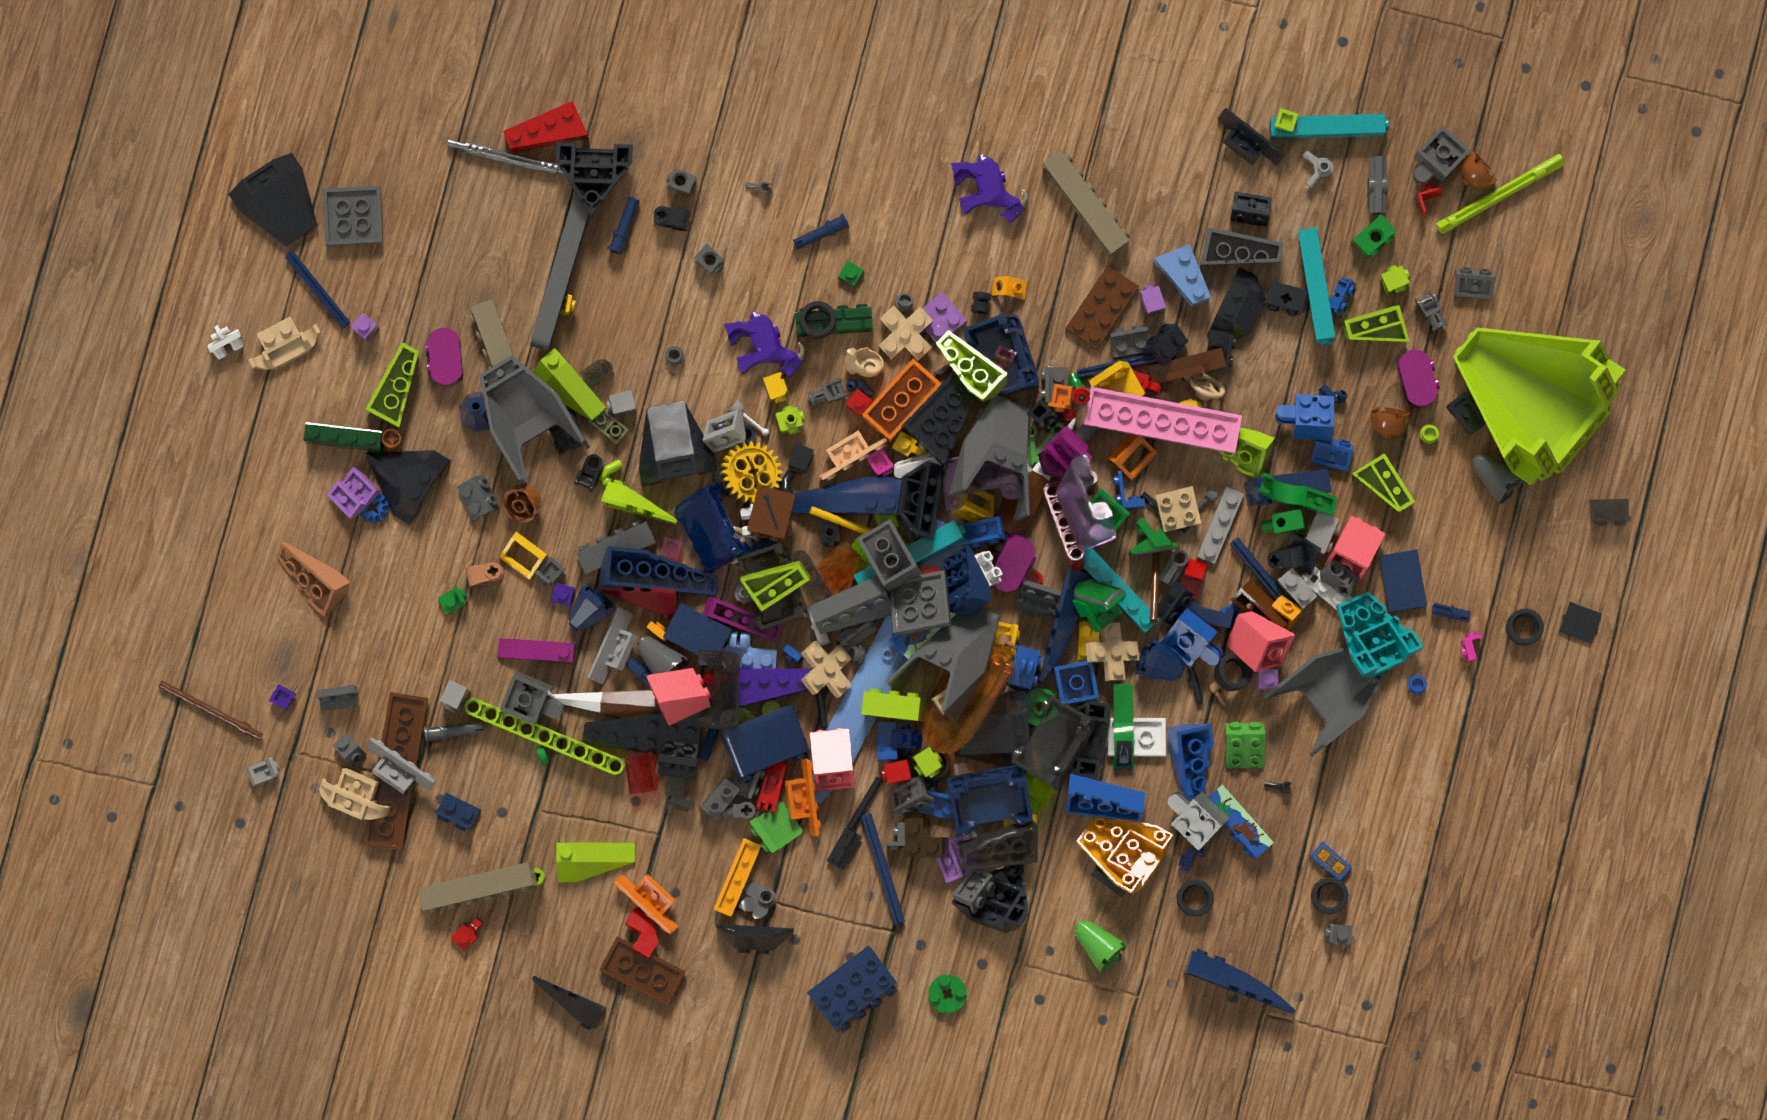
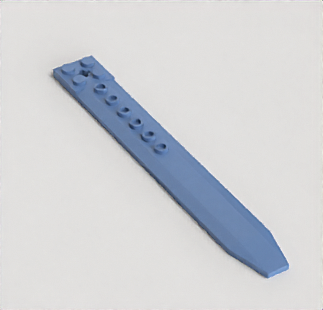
(874, 670)

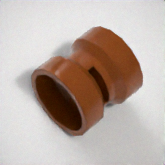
(390, 437)

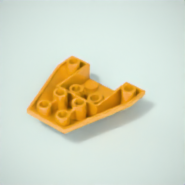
(1125, 850)

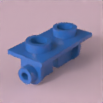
(1345, 289)

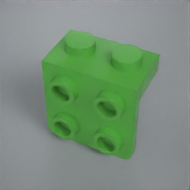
(1245, 745)
(775, 829)

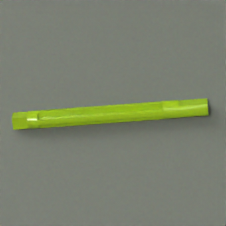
(1501, 193)

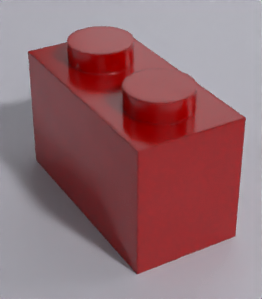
(896, 773)

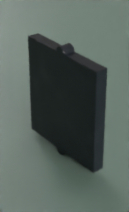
(1310, 551)
(1580, 622)

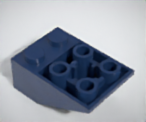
(966, 583)

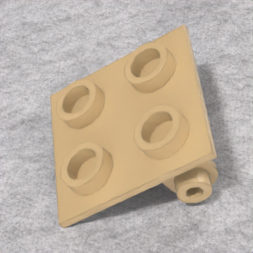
(1178, 509)

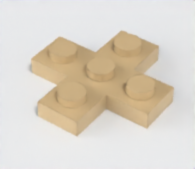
(906, 333)
(1112, 652)
(826, 669)

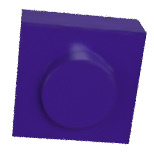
(563, 594)
(282, 697)

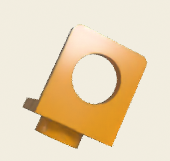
(1011, 287)
(1288, 610)

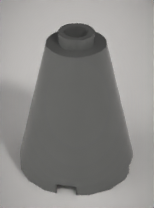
(1496, 477)
(660, 657)

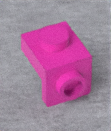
(880, 463)
(1467, 650)

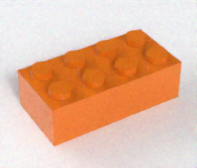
(900, 400)

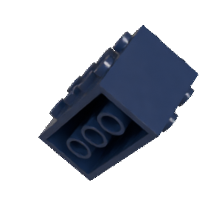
(853, 989)

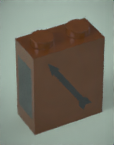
(771, 514)

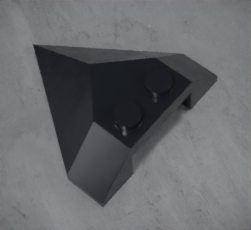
(593, 171)
(407, 478)
(1093, 754)
(1008, 903)

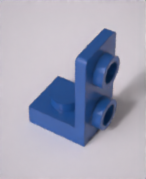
(1133, 502)
(884, 741)

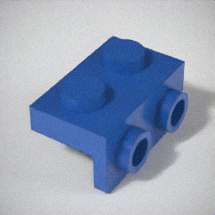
(984, 531)

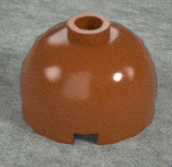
(1476, 172)
(1389, 421)
(521, 503)

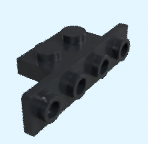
(1247, 141)

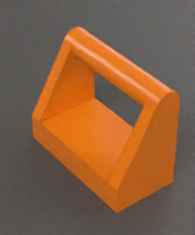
(1125, 449)

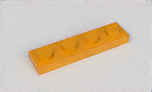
(737, 877)

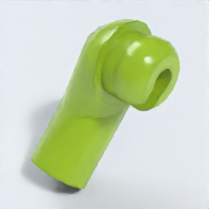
(604, 477)

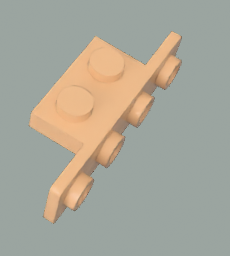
(849, 450)

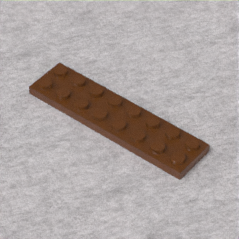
(401, 734)

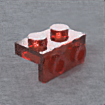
(641, 773)

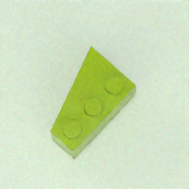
(1377, 326)
(775, 583)
(893, 705)

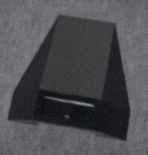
(277, 199)
(673, 445)
(1001, 732)

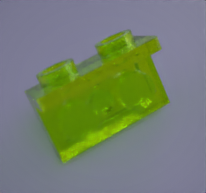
(1038, 793)

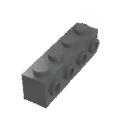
(635, 537)

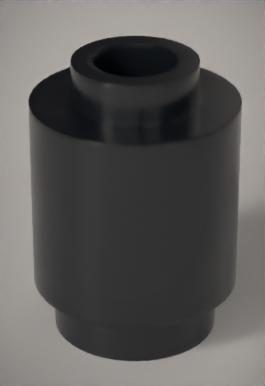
(717, 480)

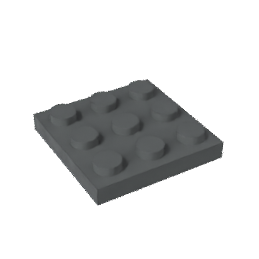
(353, 216)
(920, 604)

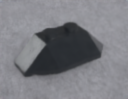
(1240, 305)
(920, 498)
(754, 937)

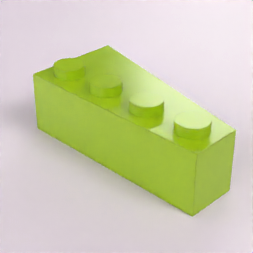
(392, 392)

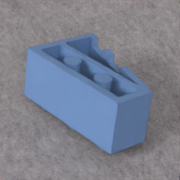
(1184, 273)

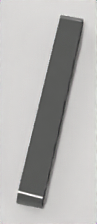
(560, 275)

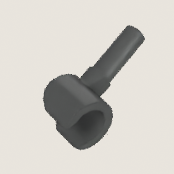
(762, 187)
(1211, 496)

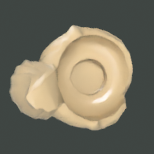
(864, 362)

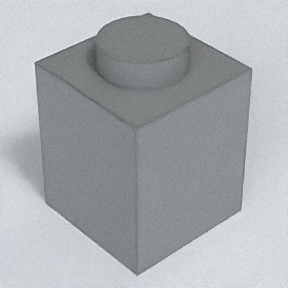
(621, 403)

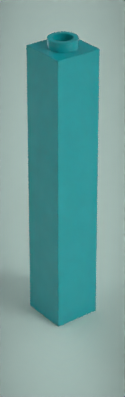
(1333, 127)
(1317, 286)
(925, 548)

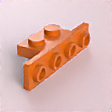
(802, 798)
(650, 899)

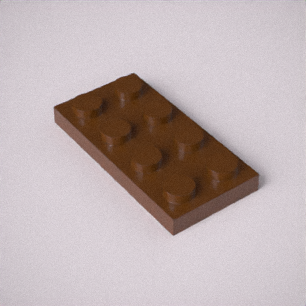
(1102, 307)
(649, 976)

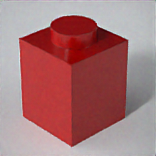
(858, 403)

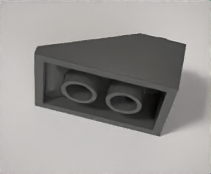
(889, 555)

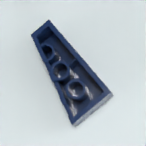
(1316, 480)

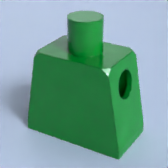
(1294, 523)

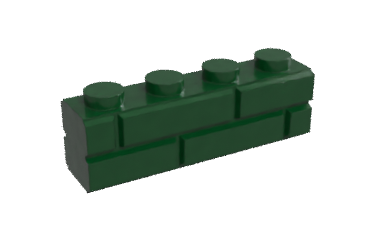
(847, 320)
(343, 437)

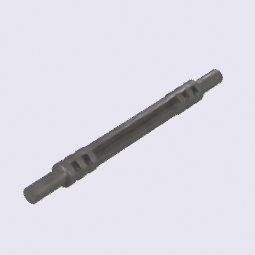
(507, 157)

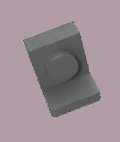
(899, 832)
(1338, 934)

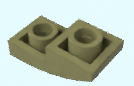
(609, 427)

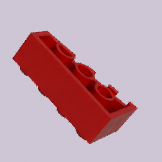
(547, 129)

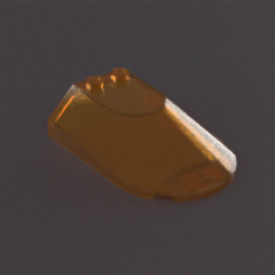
(948, 736)

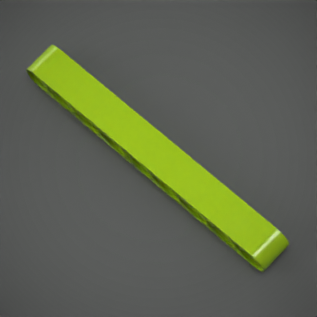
(552, 743)

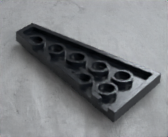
(646, 734)

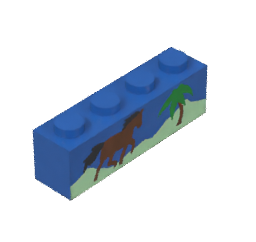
(910, 643)
(1241, 824)

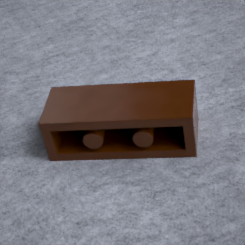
(1253, 599)

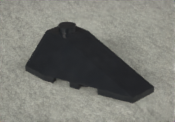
(580, 1008)

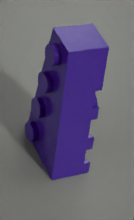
(769, 684)

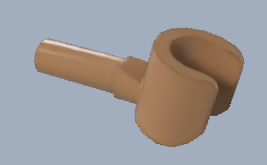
(1005, 640)
(1214, 688)

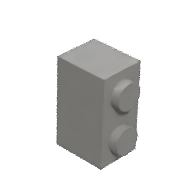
(1322, 530)
(1296, 588)
(454, 696)

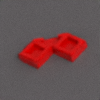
(644, 926)

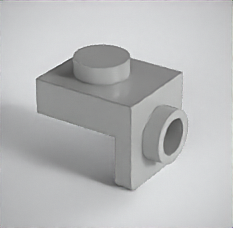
(263, 771)

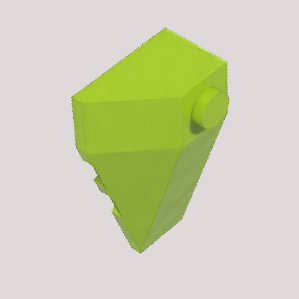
(975, 371)
(568, 384)
(1251, 452)
(627, 500)
(585, 860)

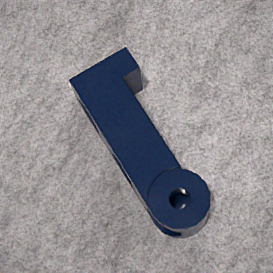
(1213, 616)

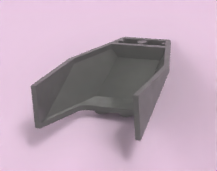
(521, 409)
(1002, 439)
(962, 651)
(1333, 690)

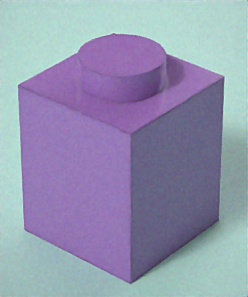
(1152, 300)
(365, 327)
(1267, 679)

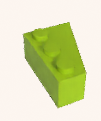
(1385, 482)

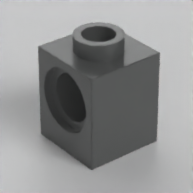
(685, 189)
(707, 252)

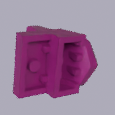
(1060, 452)

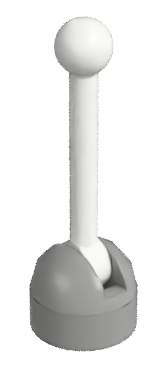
(737, 405)

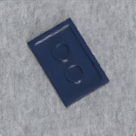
(1403, 580)
(695, 631)

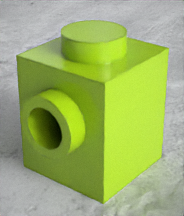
(1395, 279)
(927, 763)

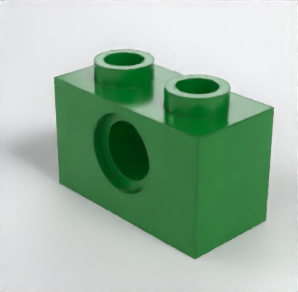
(1380, 227)

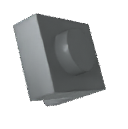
(549, 572)
(349, 749)

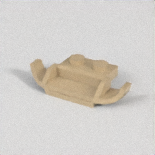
(284, 344)
(354, 795)

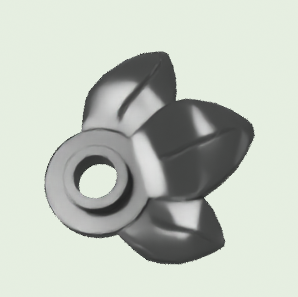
(754, 901)

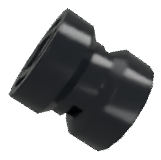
(981, 302)

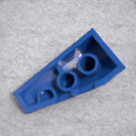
(1190, 756)

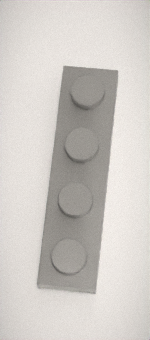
(1220, 525)

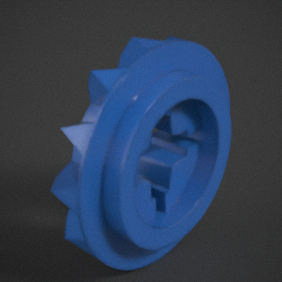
(383, 509)

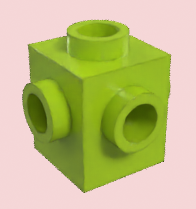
(791, 427)

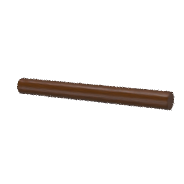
(1154, 587)

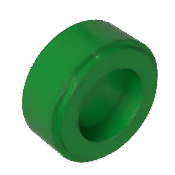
(542, 755)

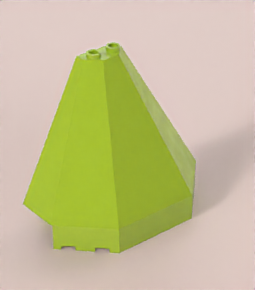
(1538, 395)

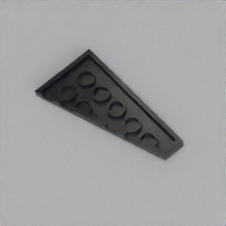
(941, 417)

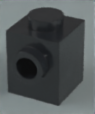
(1043, 416)

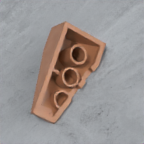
(319, 581)

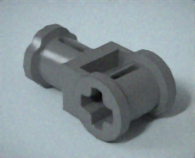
(1431, 310)
(828, 393)
(735, 811)

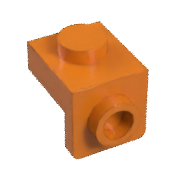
(1061, 397)

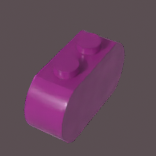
(445, 357)
(1417, 378)
(1014, 560)

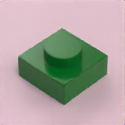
(850, 273)

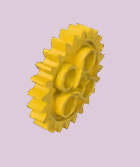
(735, 476)

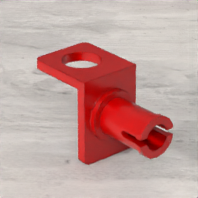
(1428, 192)

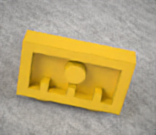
(1118, 378)

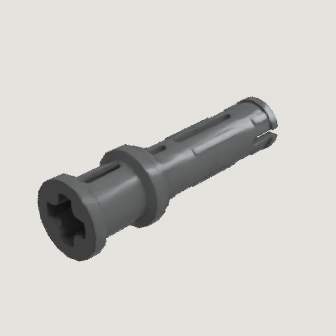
(443, 732)

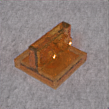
(841, 565)

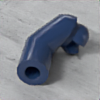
(854, 384)
(1339, 396)
(762, 544)

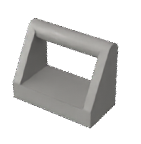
(726, 436)

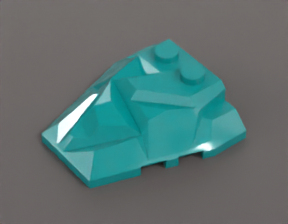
(1374, 636)

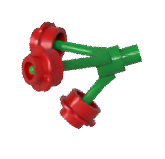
(1079, 395)

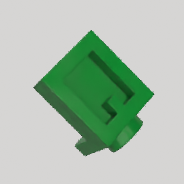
(453, 600)

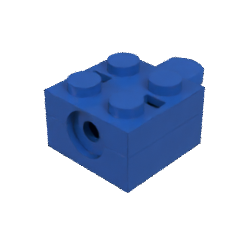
(1310, 416)
(1192, 639)
(1028, 661)

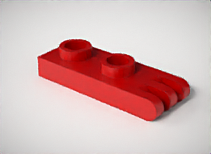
(772, 787)

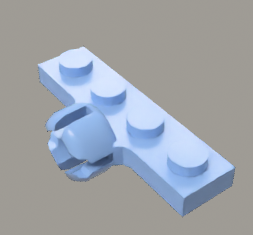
(749, 657)

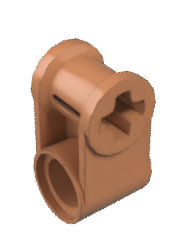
(480, 574)

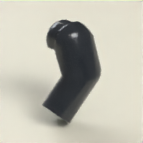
(786, 479)

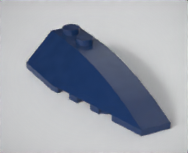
(856, 497)
(647, 570)
(1064, 621)
(1229, 977)

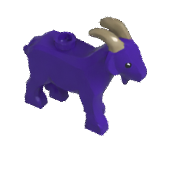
(990, 188)
(766, 345)

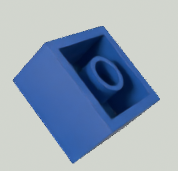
(1075, 682)

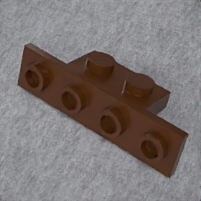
(1187, 366)

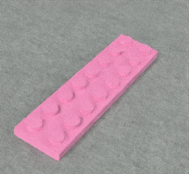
(1163, 420)

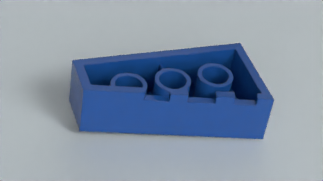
(1103, 800)

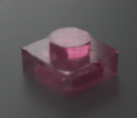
(671, 548)

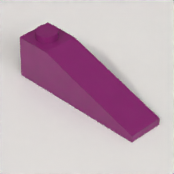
(738, 618)
(537, 650)

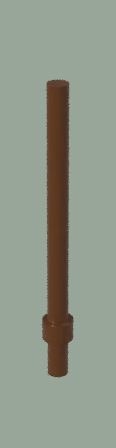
(243, 727)

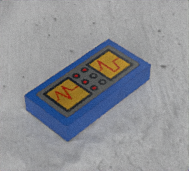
(1330, 861)

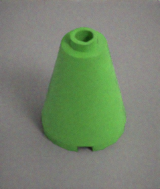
(1099, 944)

